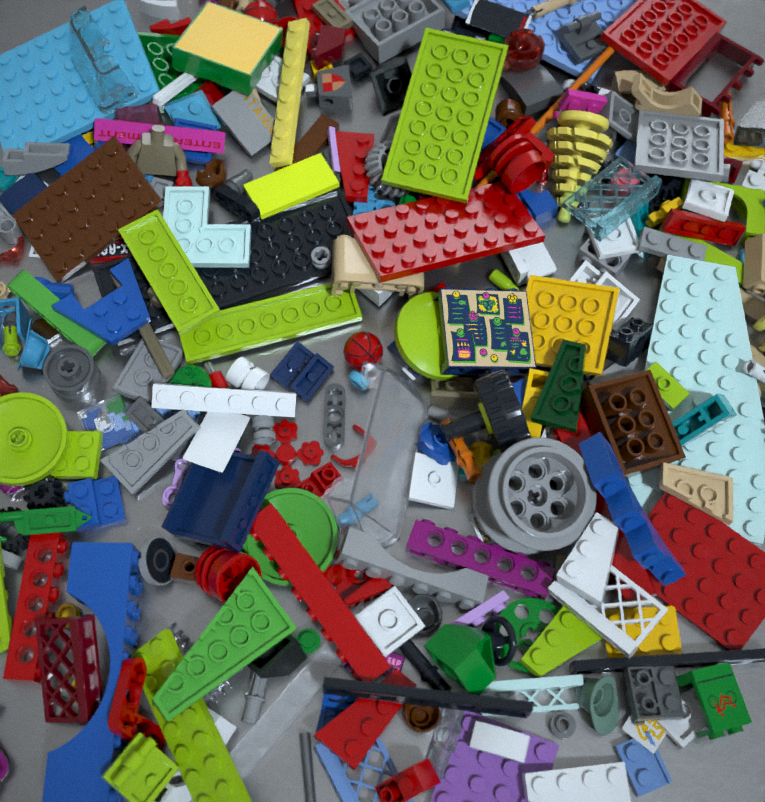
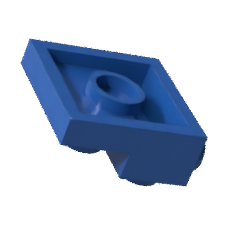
(99, 499)

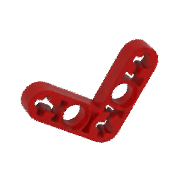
(122, 711)

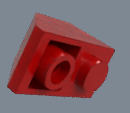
(409, 783)

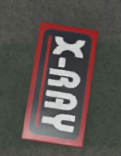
(113, 252)

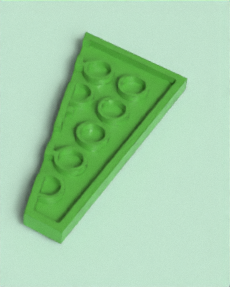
(235, 637)

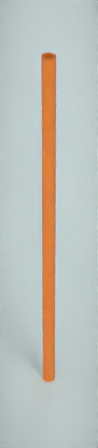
(555, 107)

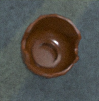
(213, 175)
(420, 718)

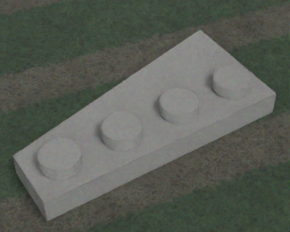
(144, 456)

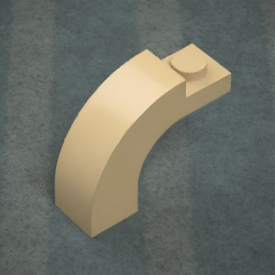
(651, 99)

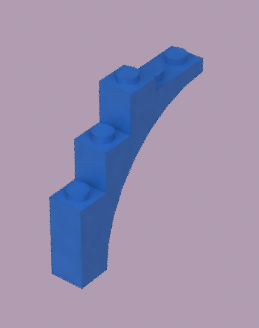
(627, 512)

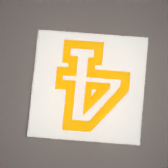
(638, 733)

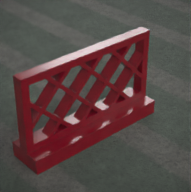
(84, 668)

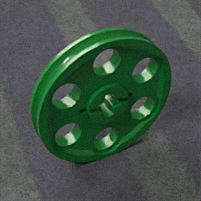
(522, 626)

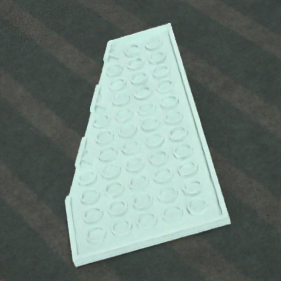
(704, 345)

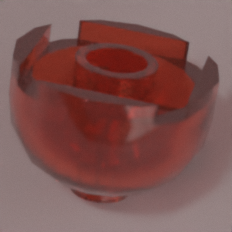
(524, 49)

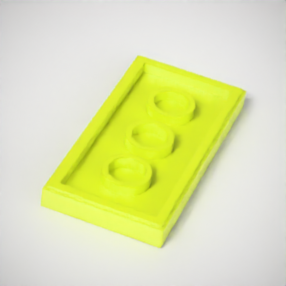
(291, 185)

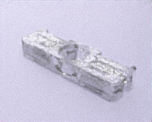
(440, 751)

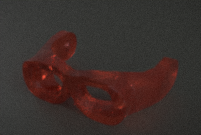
(12, 254)

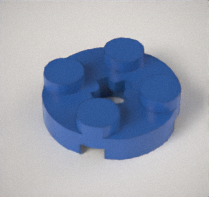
(429, 444)

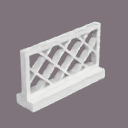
(600, 624)

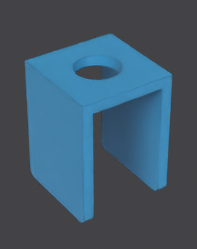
(21, 317)

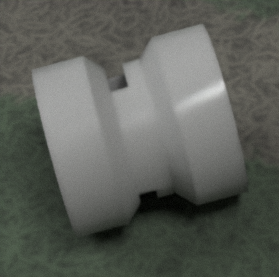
(263, 429)

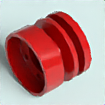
(517, 163)
(222, 570)

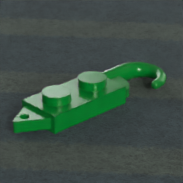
(45, 520)

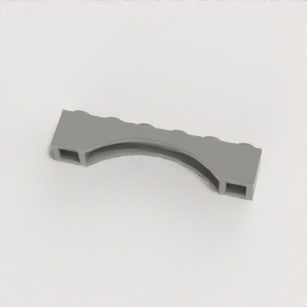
(364, 553)

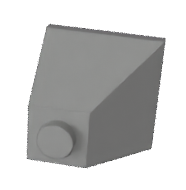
(621, 116)

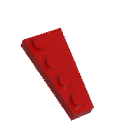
(361, 724)

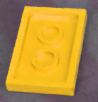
(662, 640)

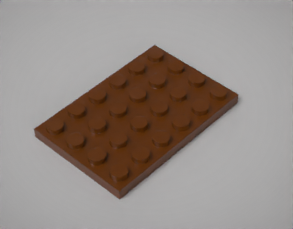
(86, 208)

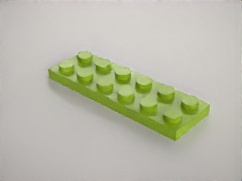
(169, 272)

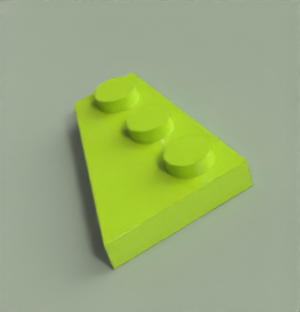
(558, 642)

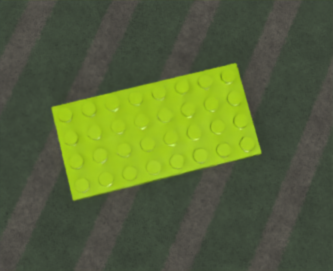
(445, 115)

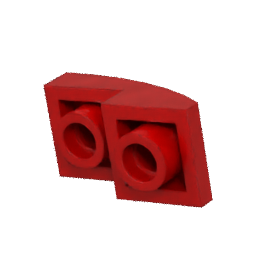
(165, 27)
(320, 480)

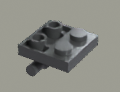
(583, 37)
(653, 694)

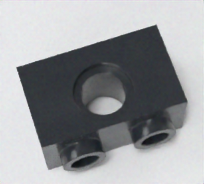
(629, 341)

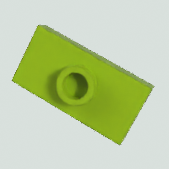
(671, 390)

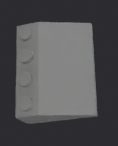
(394, 25)

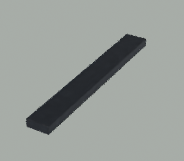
(684, 660)
(427, 697)

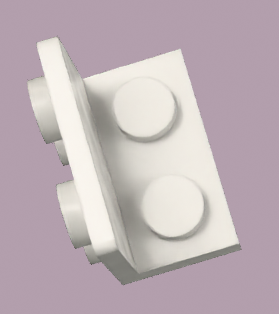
(528, 261)

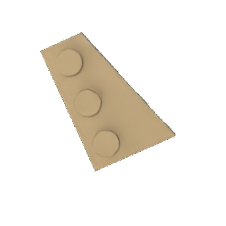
(699, 488)

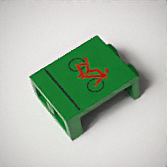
(718, 699)

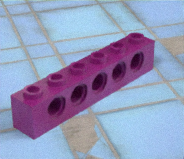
(494, 553)

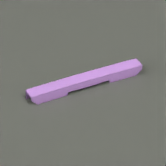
(333, 149)

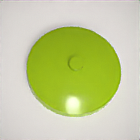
(420, 336)
(30, 438)

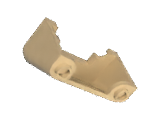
(354, 272)

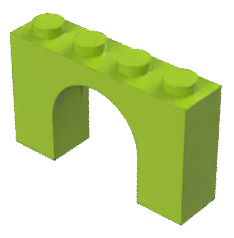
(745, 202)

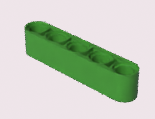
(41, 301)

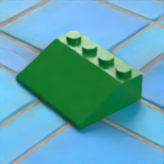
(159, 54)

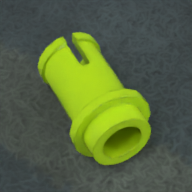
(11, 344)

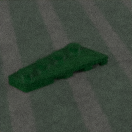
(561, 395)

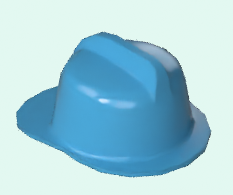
(35, 350)

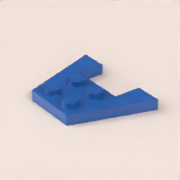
(113, 315)

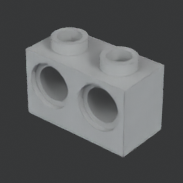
(601, 265)

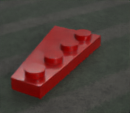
(352, 153)

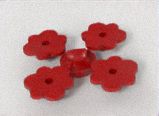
(287, 454)

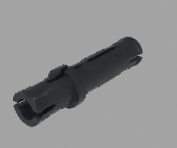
(424, 667)

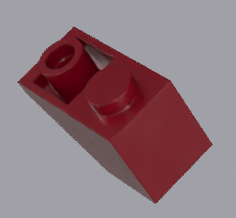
(330, 46)

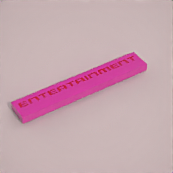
(187, 138)

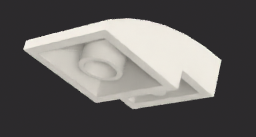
(626, 301)

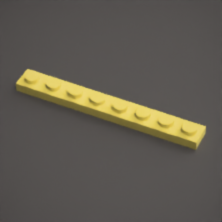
(289, 93)

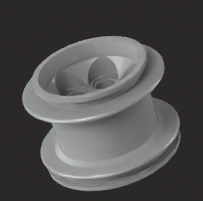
(573, 496)

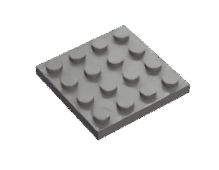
(680, 145)

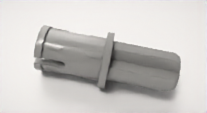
(254, 699)

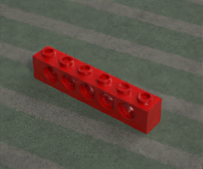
(20, 643)

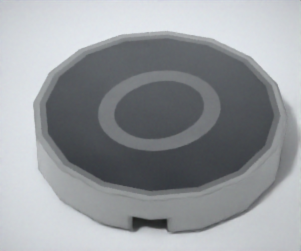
(156, 560)

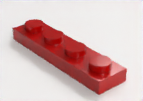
(520, 126)
(702, 227)

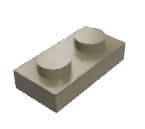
(332, 14)

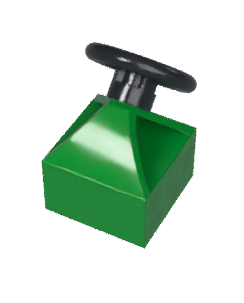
(471, 654)

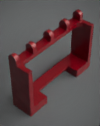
(728, 49)

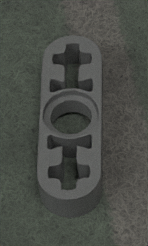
(341, 400)

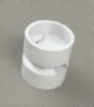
(246, 376)

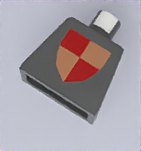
(332, 88)

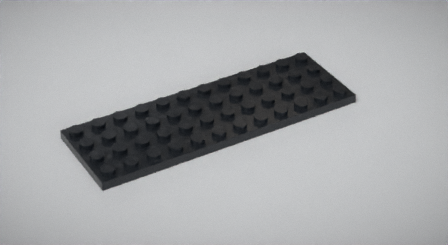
(278, 258)

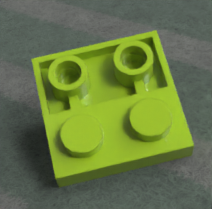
(140, 770)

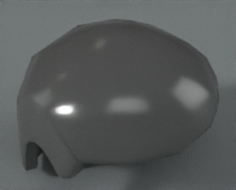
(428, 611)

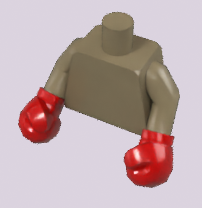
(160, 155)

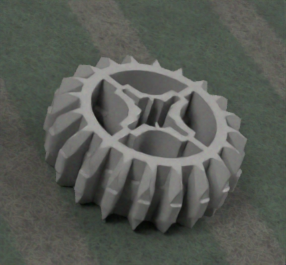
(375, 166)

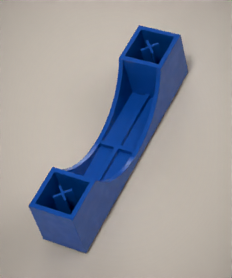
(109, 583)

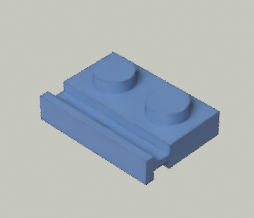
(643, 768)

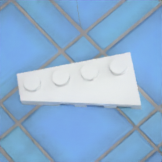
(578, 784)

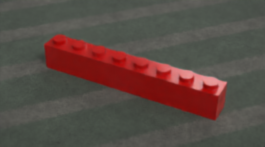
(623, 558)
(320, 596)

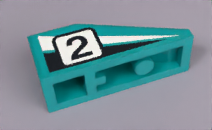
(703, 419)

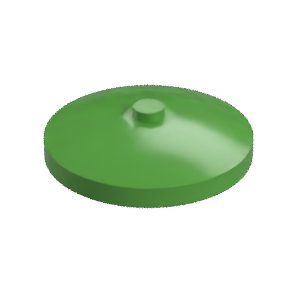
(311, 523)

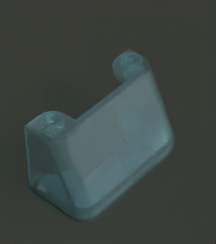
(99, 72)

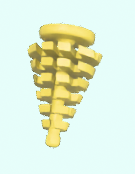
(577, 153)

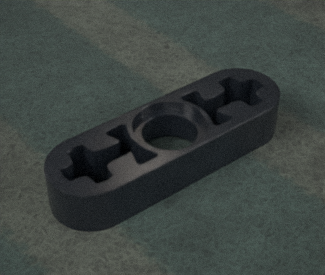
(236, 202)

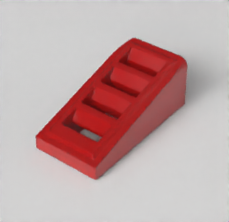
(370, 590)

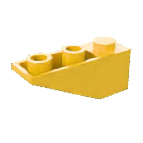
(534, 386)

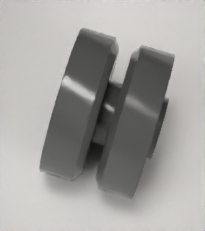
(72, 373)

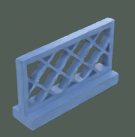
(339, 779)

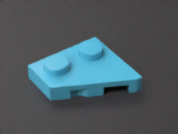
(193, 108)

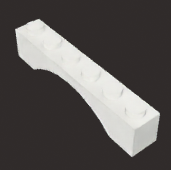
(223, 400)

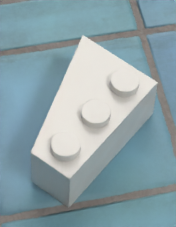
(590, 561)

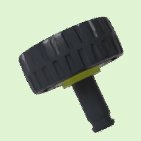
(498, 413)

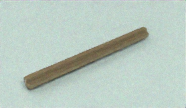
(154, 347)

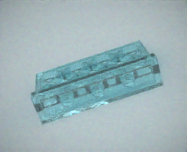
(624, 206)

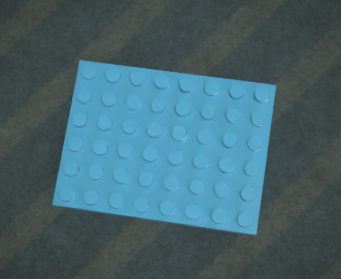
(44, 92)

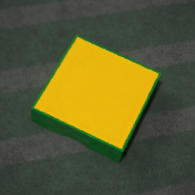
(227, 47)

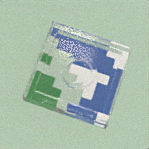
(108, 418)

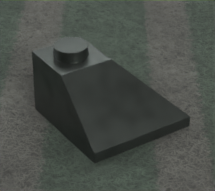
(391, 83)
(280, 659)

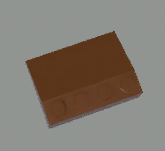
(633, 422)

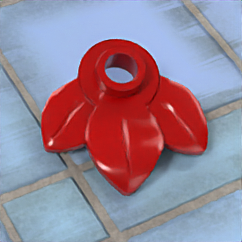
(344, 579)

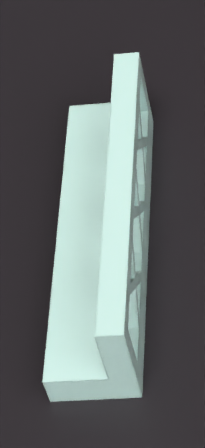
(536, 685)

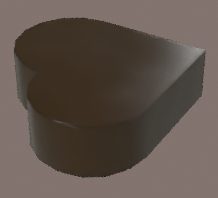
(45, 330)

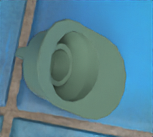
(601, 701)

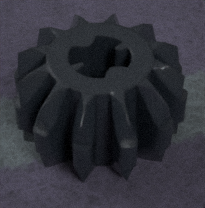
(669, 188)
(38, 490)

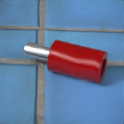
(216, 377)

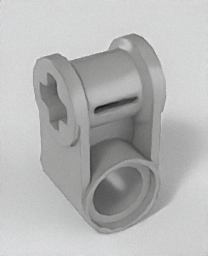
(9, 228)

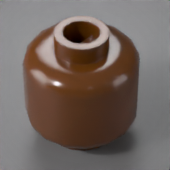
(507, 112)

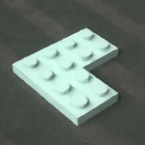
(204, 243)

